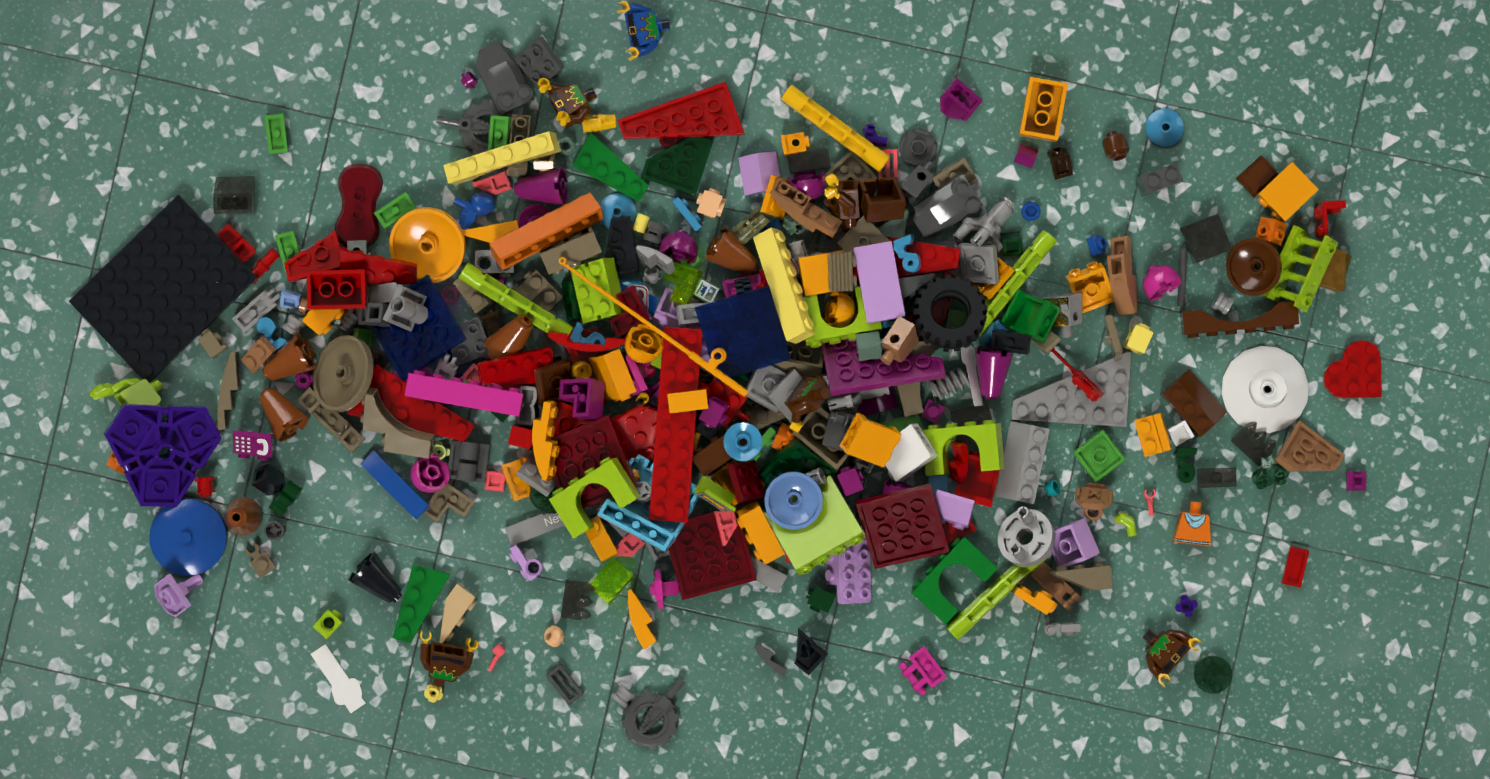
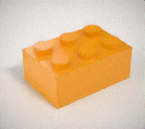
(1043, 109)

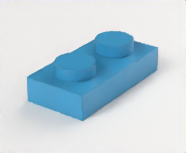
(683, 207)

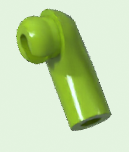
(1127, 521)

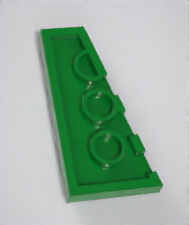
(606, 167)
(420, 594)

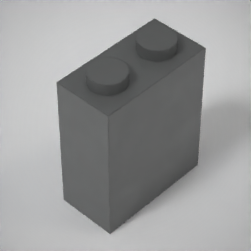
(1159, 180)

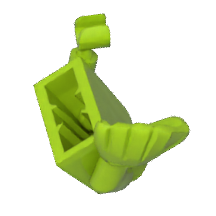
(130, 391)

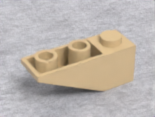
(455, 607)

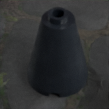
(376, 579)

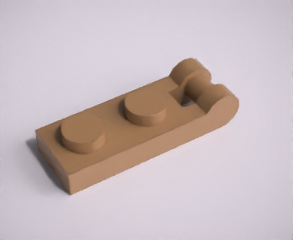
(1055, 586)

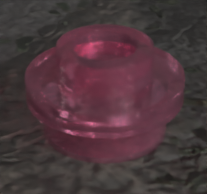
(445, 290)

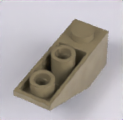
(519, 130)
(1090, 578)

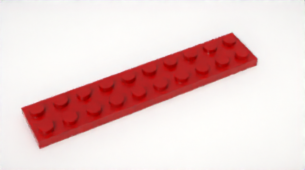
(674, 430)

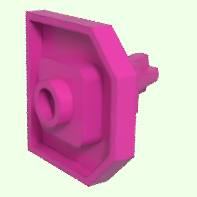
(660, 589)

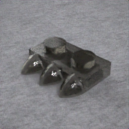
(1253, 444)
(575, 599)

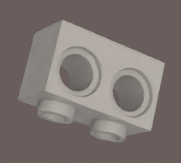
(494, 267)

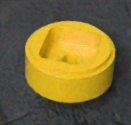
(581, 370)

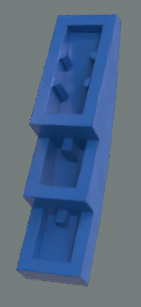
(395, 485)

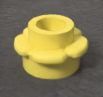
(428, 693)

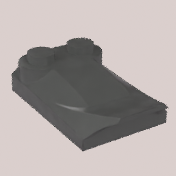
(503, 78)
(946, 207)

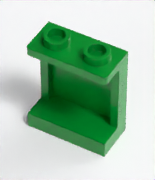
(1030, 316)

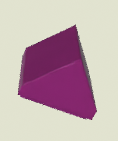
(1026, 156)

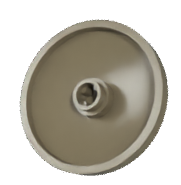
(343, 373)

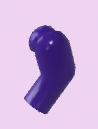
(871, 135)

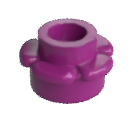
(469, 80)
(304, 384)

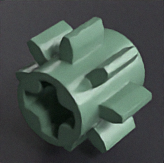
(792, 225)

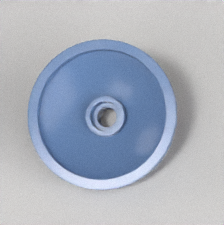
(789, 513)

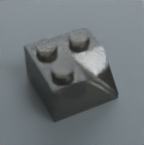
(1205, 239)

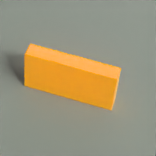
(687, 401)

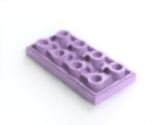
(879, 282)

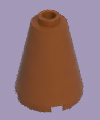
(731, 253)
(509, 338)
(290, 360)
(282, 414)
(249, 513)

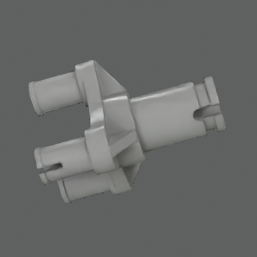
(986, 227)
(850, 401)

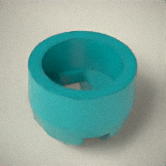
(1052, 488)

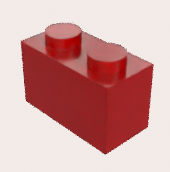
(521, 437)

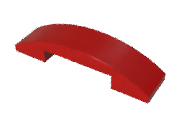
(610, 343)

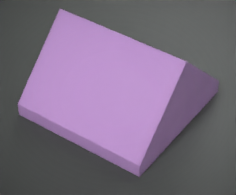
(757, 171)

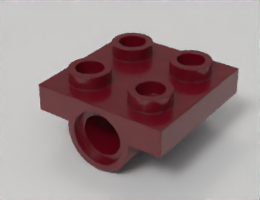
(746, 481)

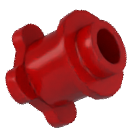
(205, 486)

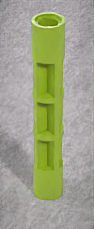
(1023, 268)
(512, 300)
(988, 599)

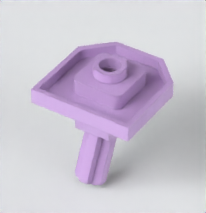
(173, 595)

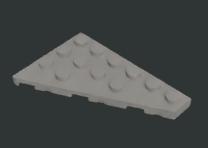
(1069, 404)

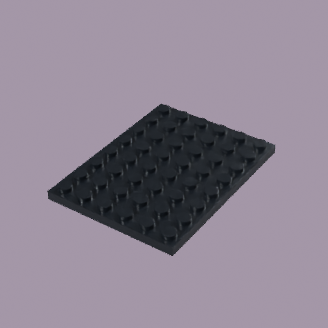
(163, 289)

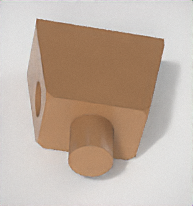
(899, 341)

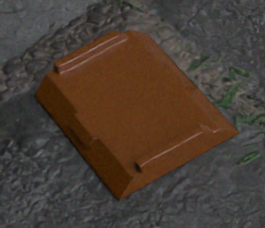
(1257, 176)

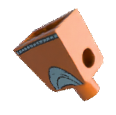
(1193, 527)

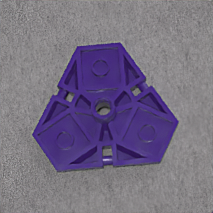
(140, 434)

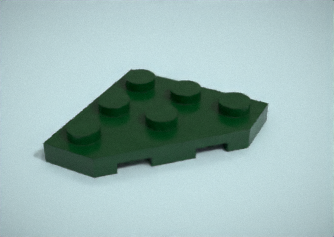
(679, 165)
(794, 458)

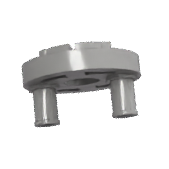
(1027, 522)

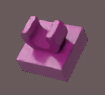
(1355, 481)

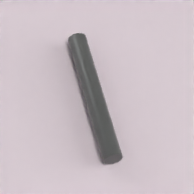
(1182, 273)

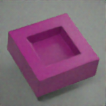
(932, 411)

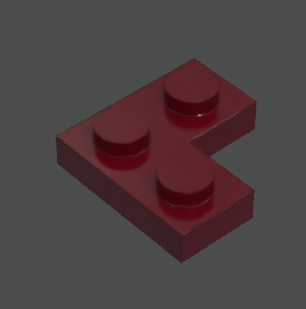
(625, 321)

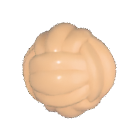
(554, 636)

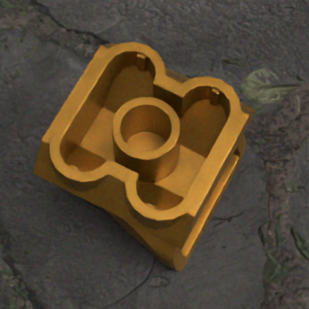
(1335, 274)

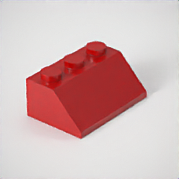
(337, 289)

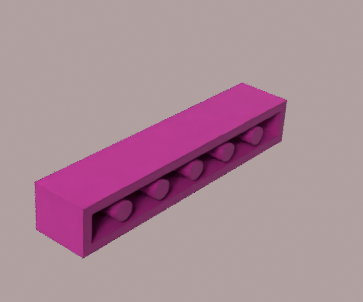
(464, 394)

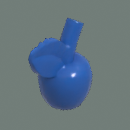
(479, 205)

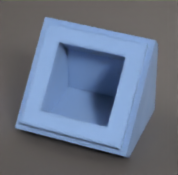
(290, 299)

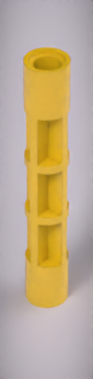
(835, 128)

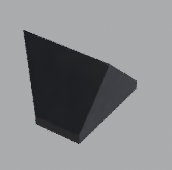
(808, 653)

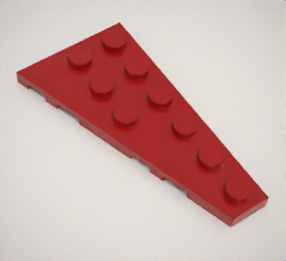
(694, 115)
(933, 258)
(415, 412)

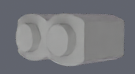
(528, 410)

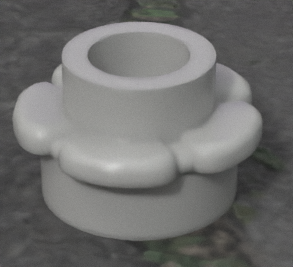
(652, 275)

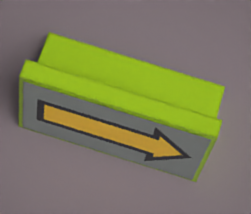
(715, 494)

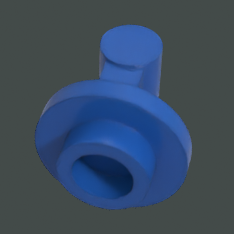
(1097, 244)

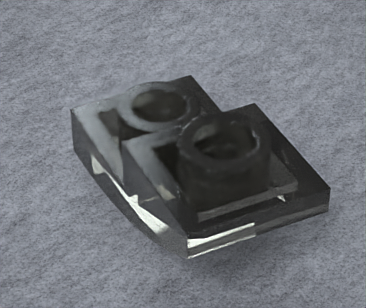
(809, 161)

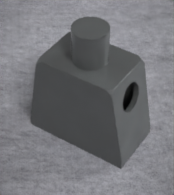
(913, 186)

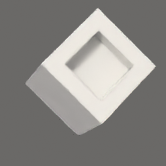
(1180, 433)

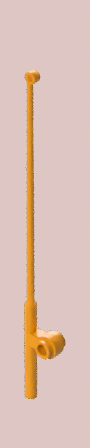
(710, 366)

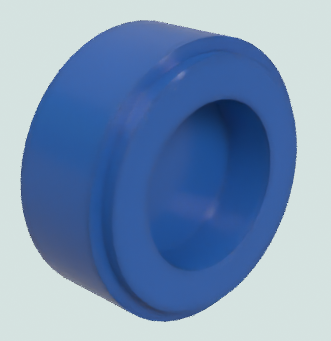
(1030, 211)

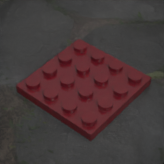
(585, 449)
(902, 526)
(703, 562)

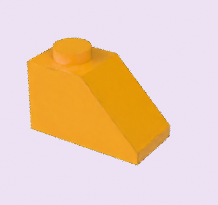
(601, 540)

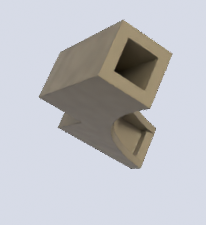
(909, 394)
(396, 435)

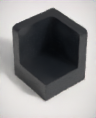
(268, 479)

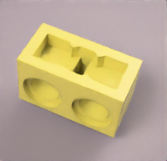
(1138, 338)

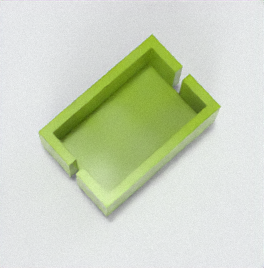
(591, 301)

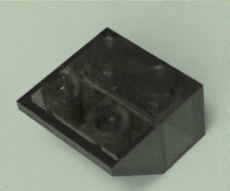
(234, 195)

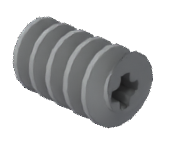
(948, 384)

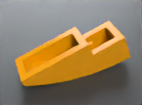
(639, 620)

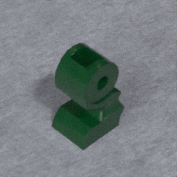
(1185, 472)
(285, 498)

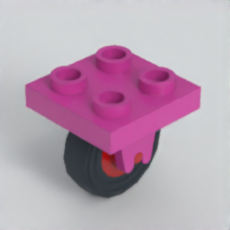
(641, 374)

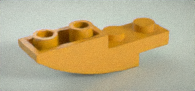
(544, 448)

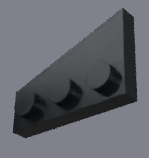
(622, 246)

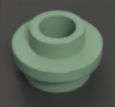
(571, 148)

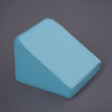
(938, 483)

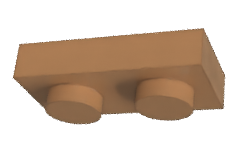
(258, 354)

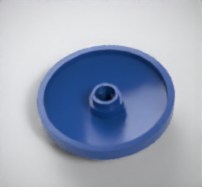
(188, 537)

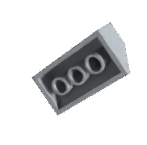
(1023, 462)

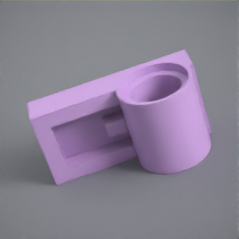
(518, 556)

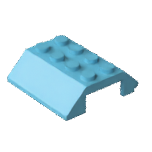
(635, 517)

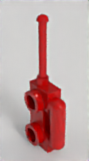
(1082, 381)

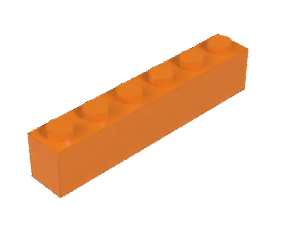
(546, 231)

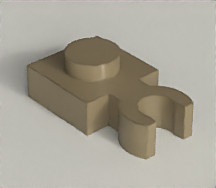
(262, 562)

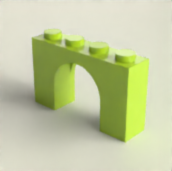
(825, 333)
(986, 436)
(568, 501)

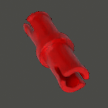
(264, 264)

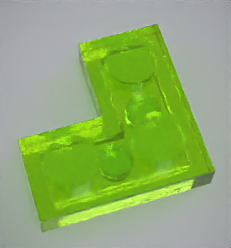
(686, 281)

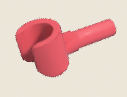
(1150, 501)
(498, 651)

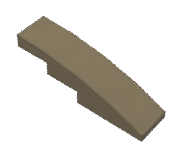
(229, 383)

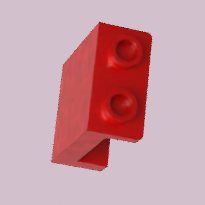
(978, 484)

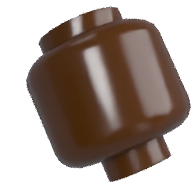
(1115, 146)

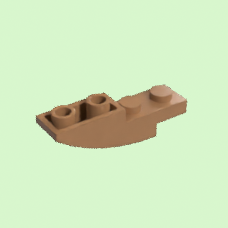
(804, 212)
(1120, 276)

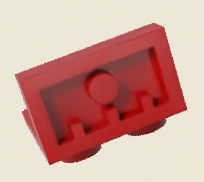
(1320, 213)

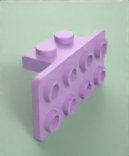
(851, 574)

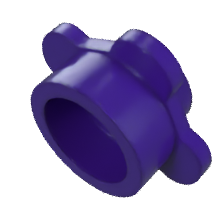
(1192, 604)

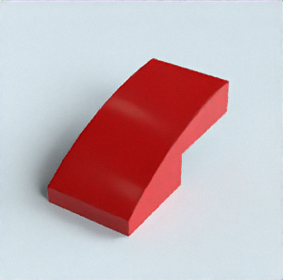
(236, 242)
(959, 466)

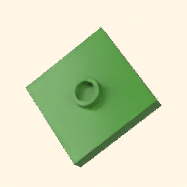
(1099, 456)

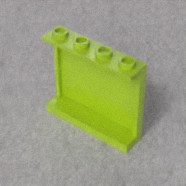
(825, 537)

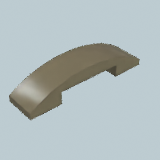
(332, 421)

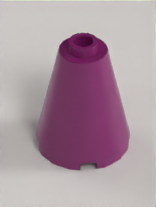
(544, 187)
(992, 370)

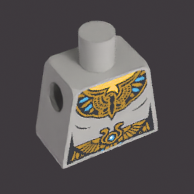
(1070, 311)

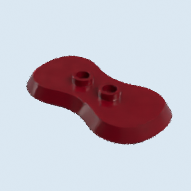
(359, 192)

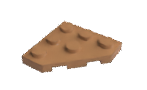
(1308, 451)

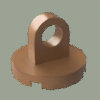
(1094, 497)

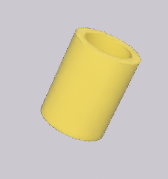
(641, 223)

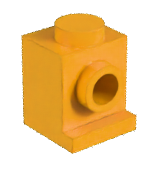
(787, 145)

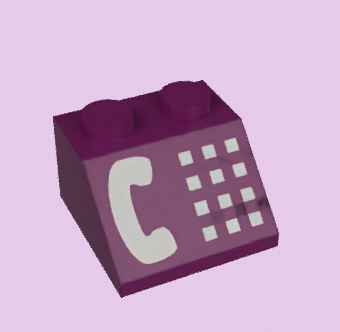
(254, 443)

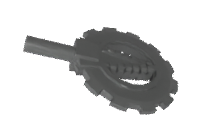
(471, 125)
(660, 707)

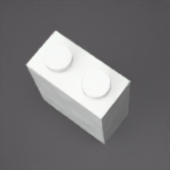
(910, 454)

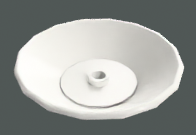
(1245, 384)

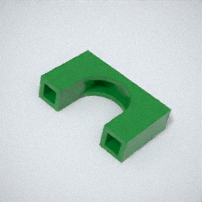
(928, 589)

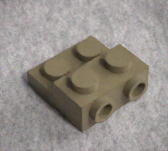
(538, 290)

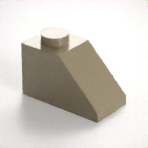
(1051, 340)

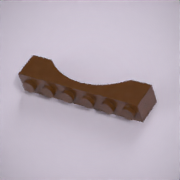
(1200, 322)

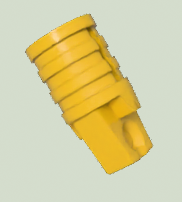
(598, 123)

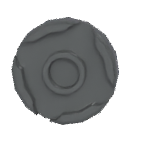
(917, 147)

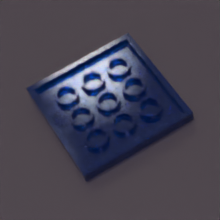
(746, 329)
(427, 340)

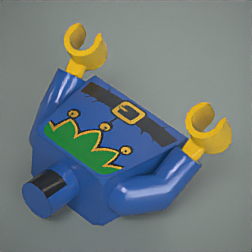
(642, 28)

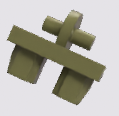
(750, 226)

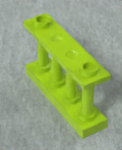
(1290, 256)

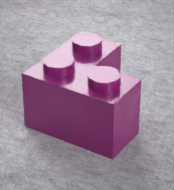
(586, 395)

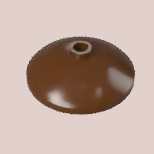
(1243, 271)

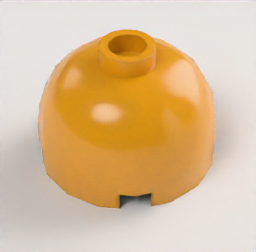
(840, 310)
(643, 344)

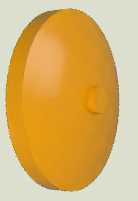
(429, 240)

